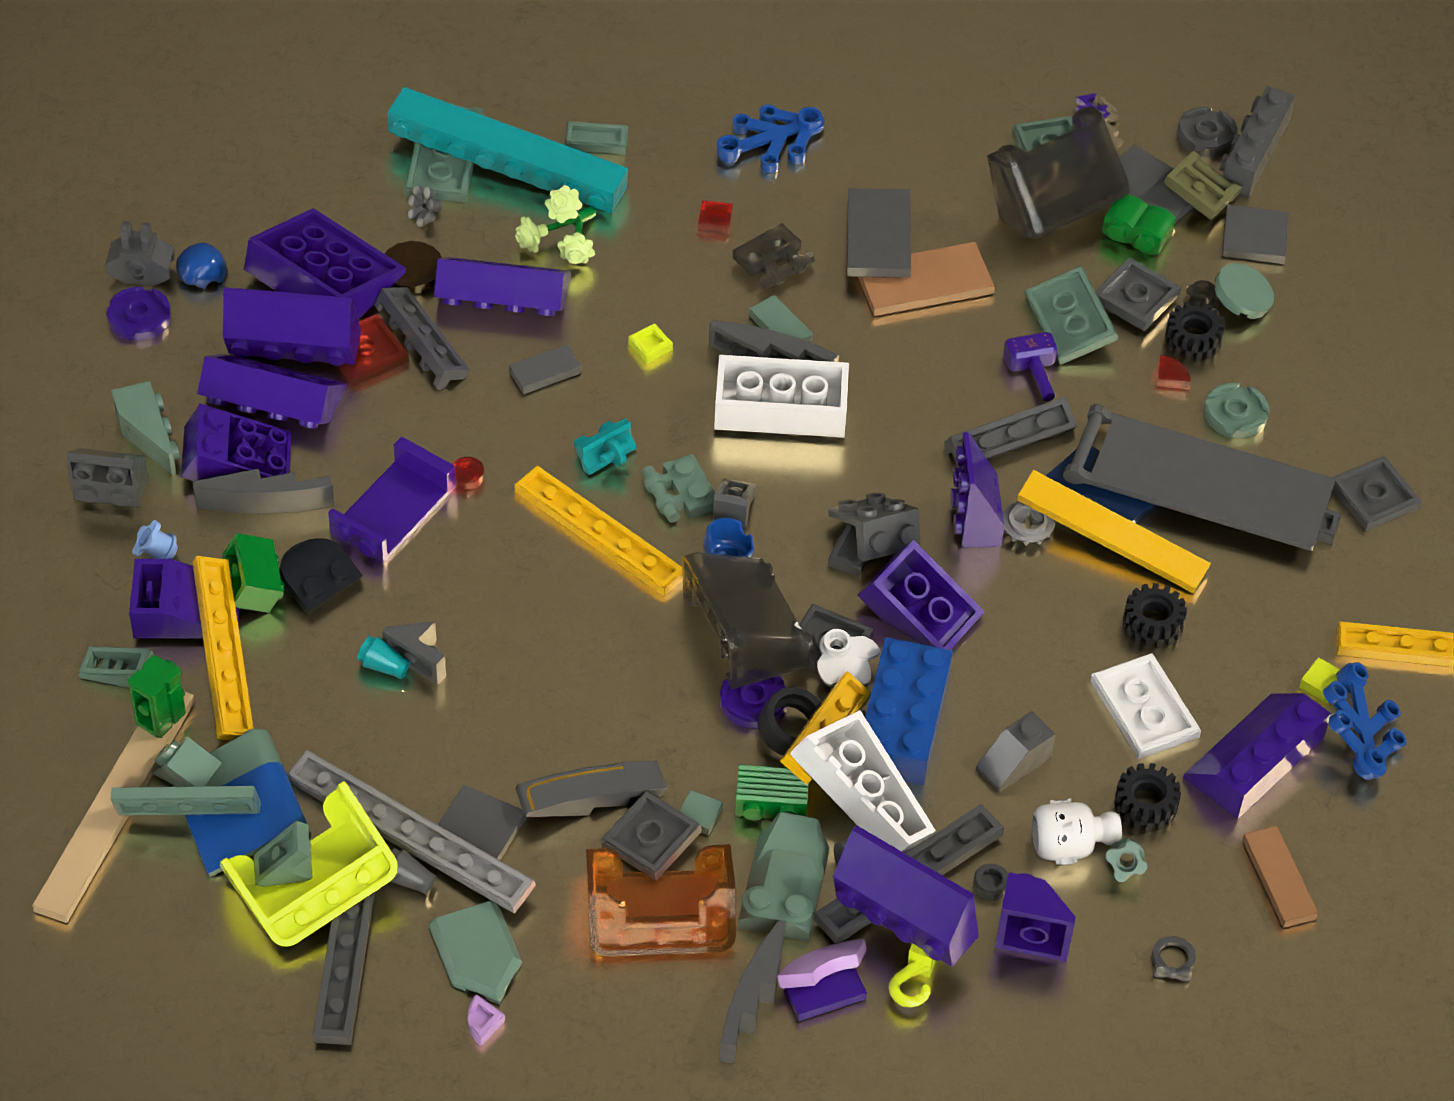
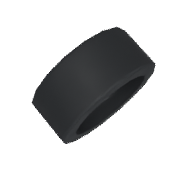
(790, 697)

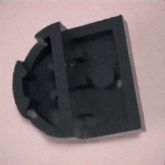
(317, 572)

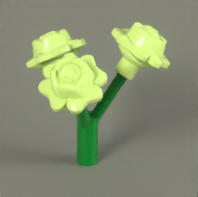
(563, 207)

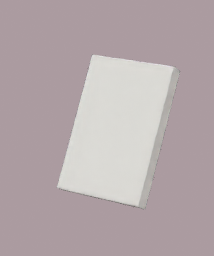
(1145, 706)

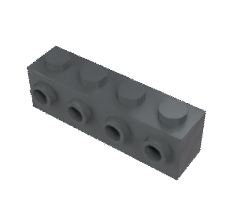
(1258, 139)

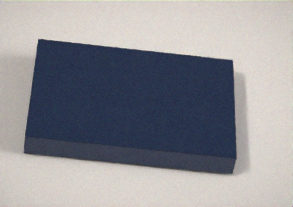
(1125, 506)

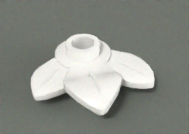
(851, 658)

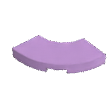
(822, 962)

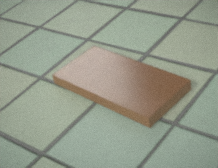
(935, 279)

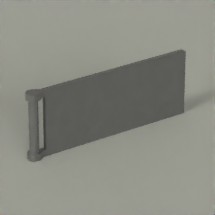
(1203, 479)

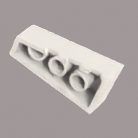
(864, 781)

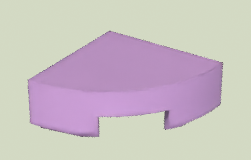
(483, 1019)

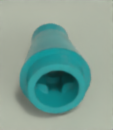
(381, 657)

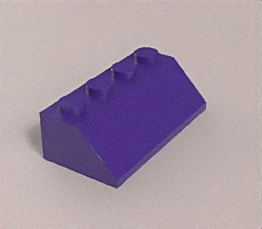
(501, 284)
(290, 326)
(269, 389)
(1259, 751)
(906, 897)

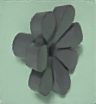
(423, 205)

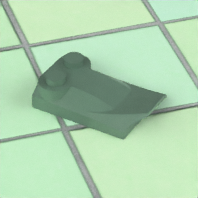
(785, 877)

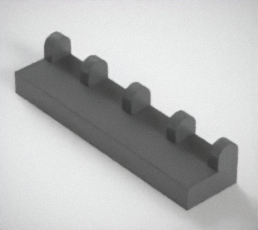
(422, 335)
(1019, 429)

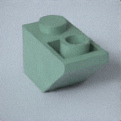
(185, 764)

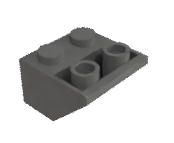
(107, 476)

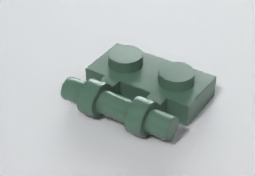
(689, 484)

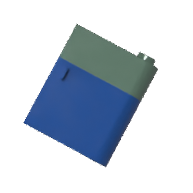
(246, 762)

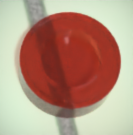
(468, 472)

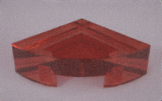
(1172, 374)

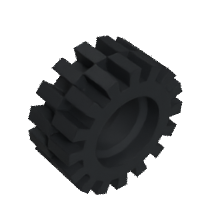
(1190, 343)
(1152, 630)
(1141, 812)

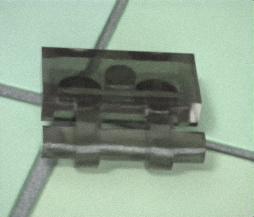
(767, 250)

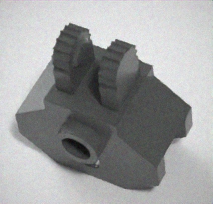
(138, 255)

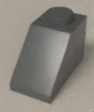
(1017, 752)

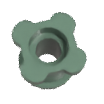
(1122, 868)

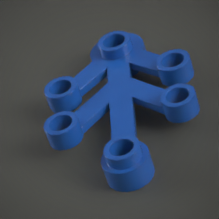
(805, 123)
(1368, 760)

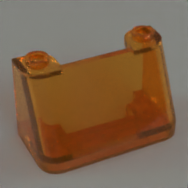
(666, 916)

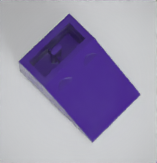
(227, 444)
(976, 497)
(164, 600)

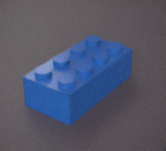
(909, 703)

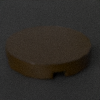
(420, 265)

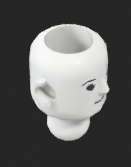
(1069, 831)

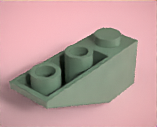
(142, 423)

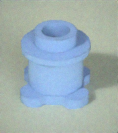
(155, 542)

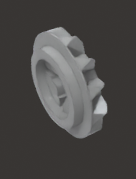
(1014, 520)

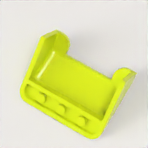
(346, 868)

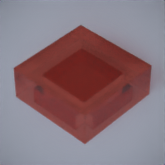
(715, 217)

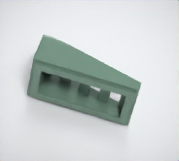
(122, 656)

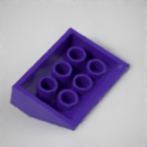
(320, 259)

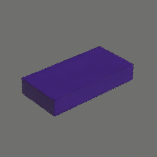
(827, 995)

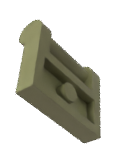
(1201, 185)

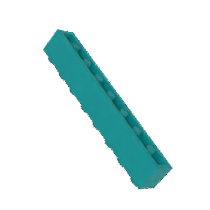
(506, 149)

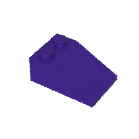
(920, 599)

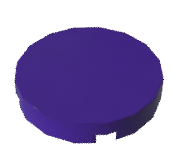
(138, 313)
(746, 702)

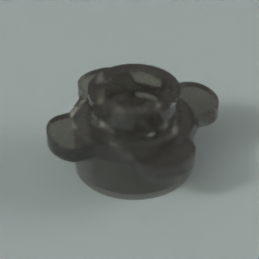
(1202, 292)

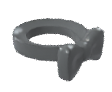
(1161, 970)

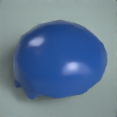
(201, 265)
(728, 538)

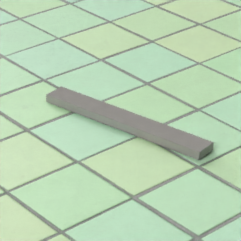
(418, 834)

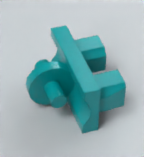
(605, 447)

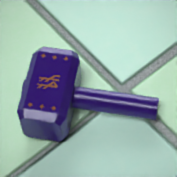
(1033, 353)

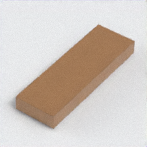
(1280, 876)

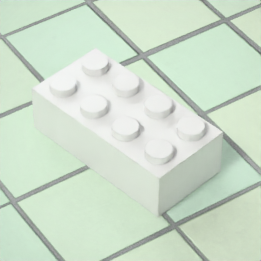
(781, 396)

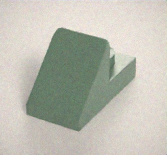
(285, 858)

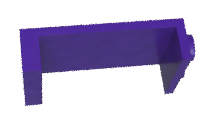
(395, 502)

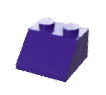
(1034, 919)

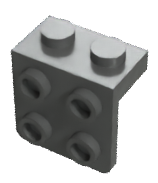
(880, 524)

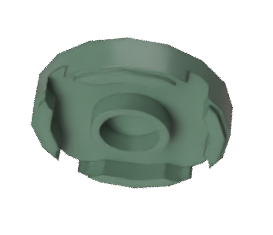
(1244, 290)
(1236, 410)

